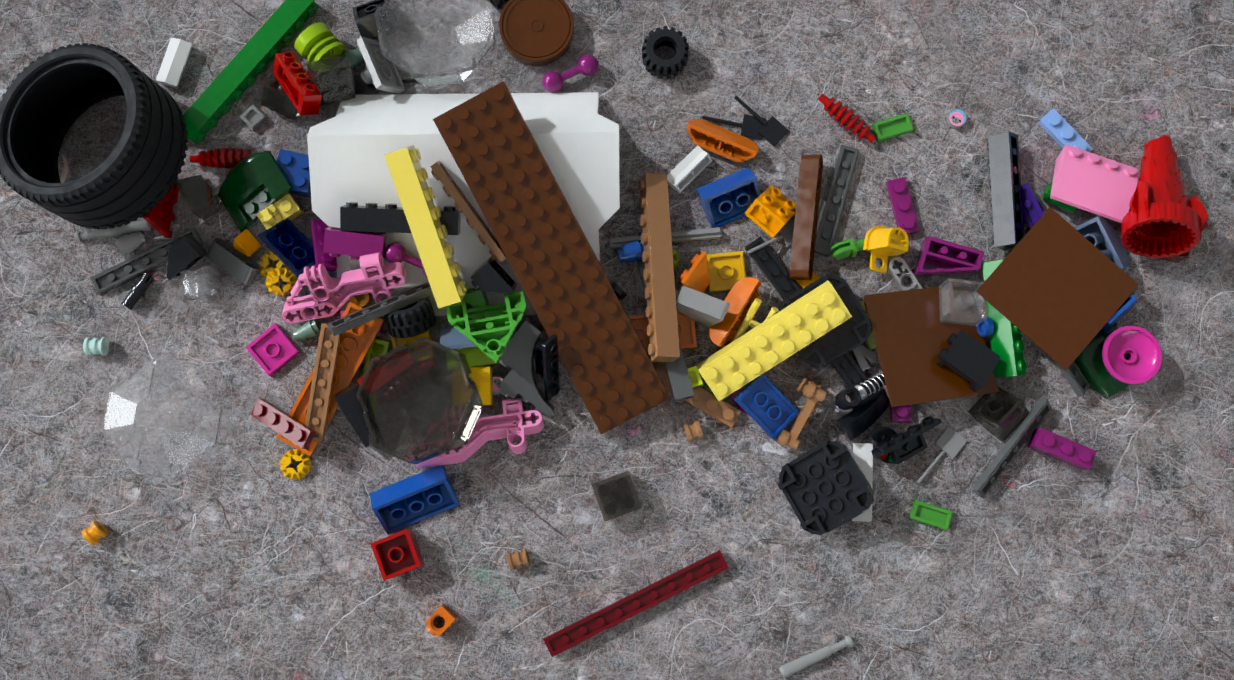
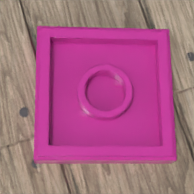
(273, 349)

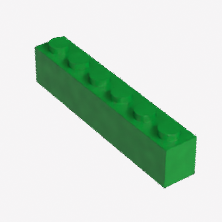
(1006, 337)

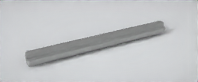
(677, 236)

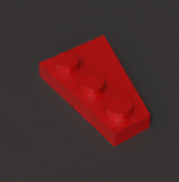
(162, 215)

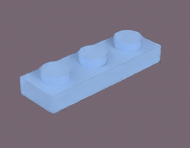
(1062, 131)

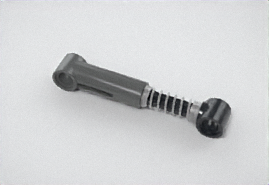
(859, 392)

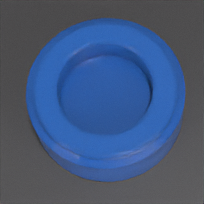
(986, 328)

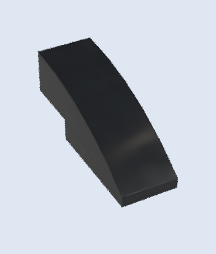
(864, 414)

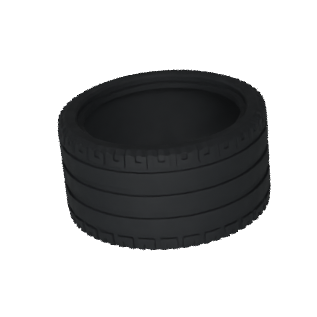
(45, 105)

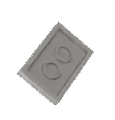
(378, 69)

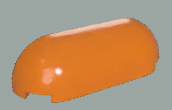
(721, 140)
(740, 299)

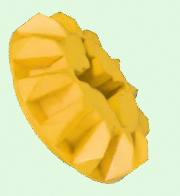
(265, 263)
(286, 275)
(303, 468)

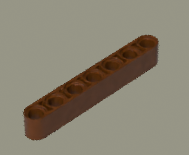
(806, 217)

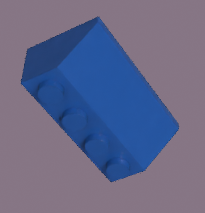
(414, 499)

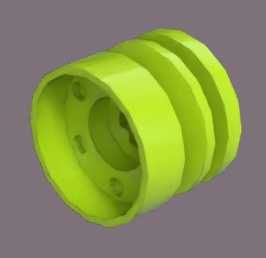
(318, 43)

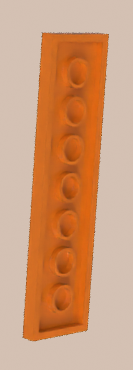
(352, 352)

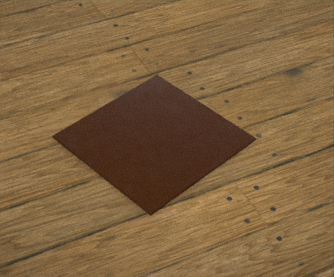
(1057, 288)
(908, 347)

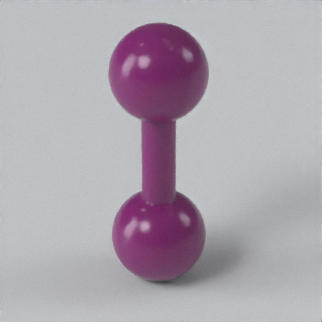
(587, 65)
(396, 253)

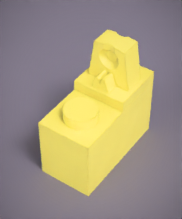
(279, 211)

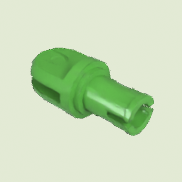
(847, 248)

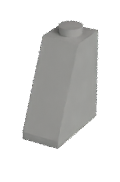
(700, 306)

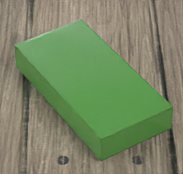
(892, 127)
(931, 515)

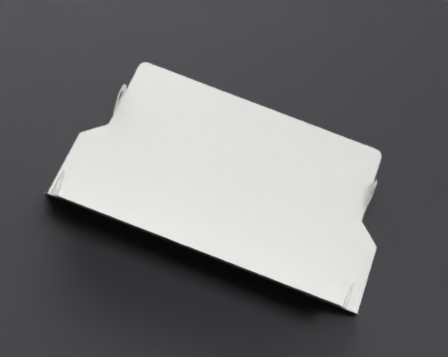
(351, 167)

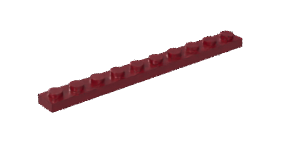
(635, 603)

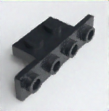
(547, 365)
(907, 444)

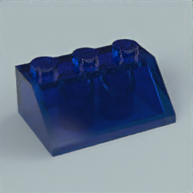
(290, 246)

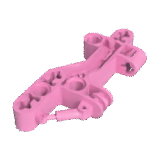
(332, 293)
(508, 425)

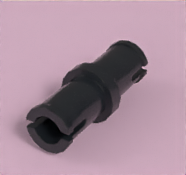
(137, 291)

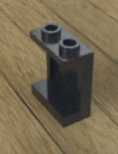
(968, 359)

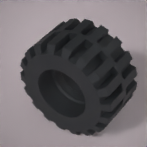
(668, 38)
(411, 319)

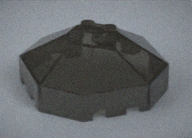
(419, 401)

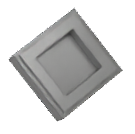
(253, 117)

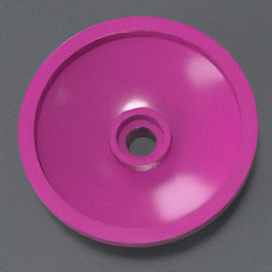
(1142, 351)

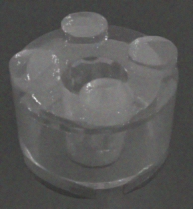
(199, 285)

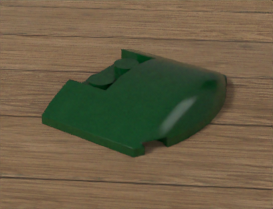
(253, 187)
(1093, 368)

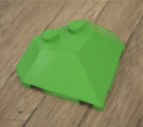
(489, 326)

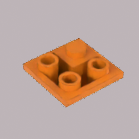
(698, 275)

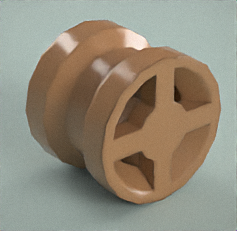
(693, 431)

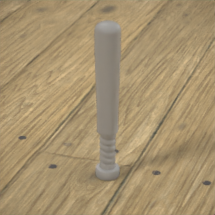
(136, 226)
(814, 657)

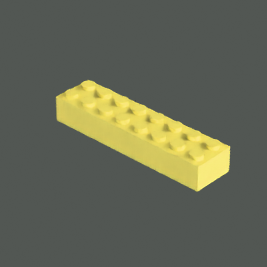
(426, 226)
(773, 340)

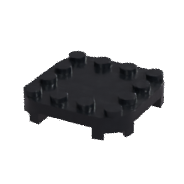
(843, 337)
(825, 487)

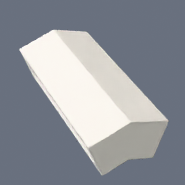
(174, 62)
(688, 169)

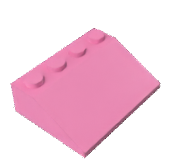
(1093, 183)

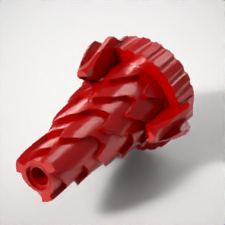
(1161, 215)

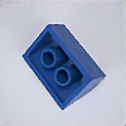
(729, 197)

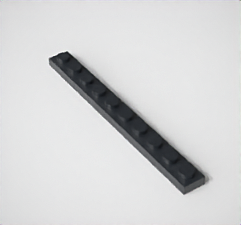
(786, 287)

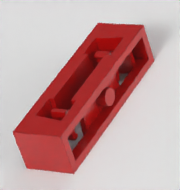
(297, 84)

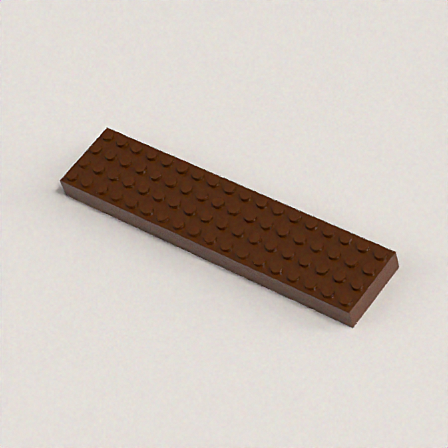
(551, 257)

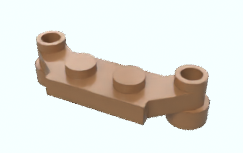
(813, 395)

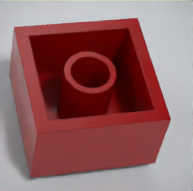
(397, 554)

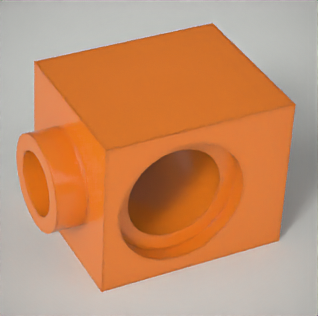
(447, 614)

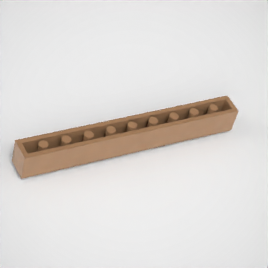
(659, 268)

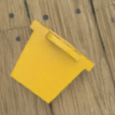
(885, 243)

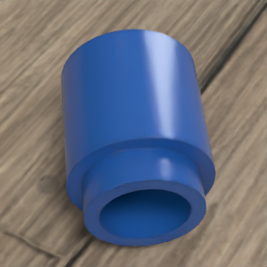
(630, 252)

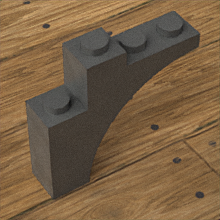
(521, 377)

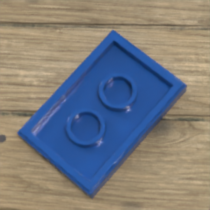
(766, 405)

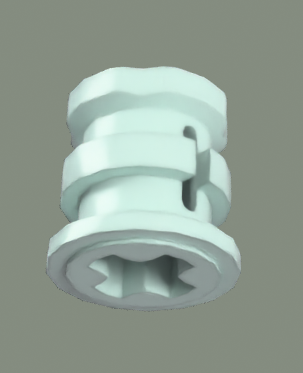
(96, 346)

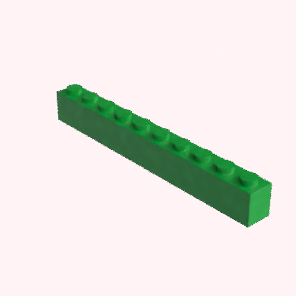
(246, 67)

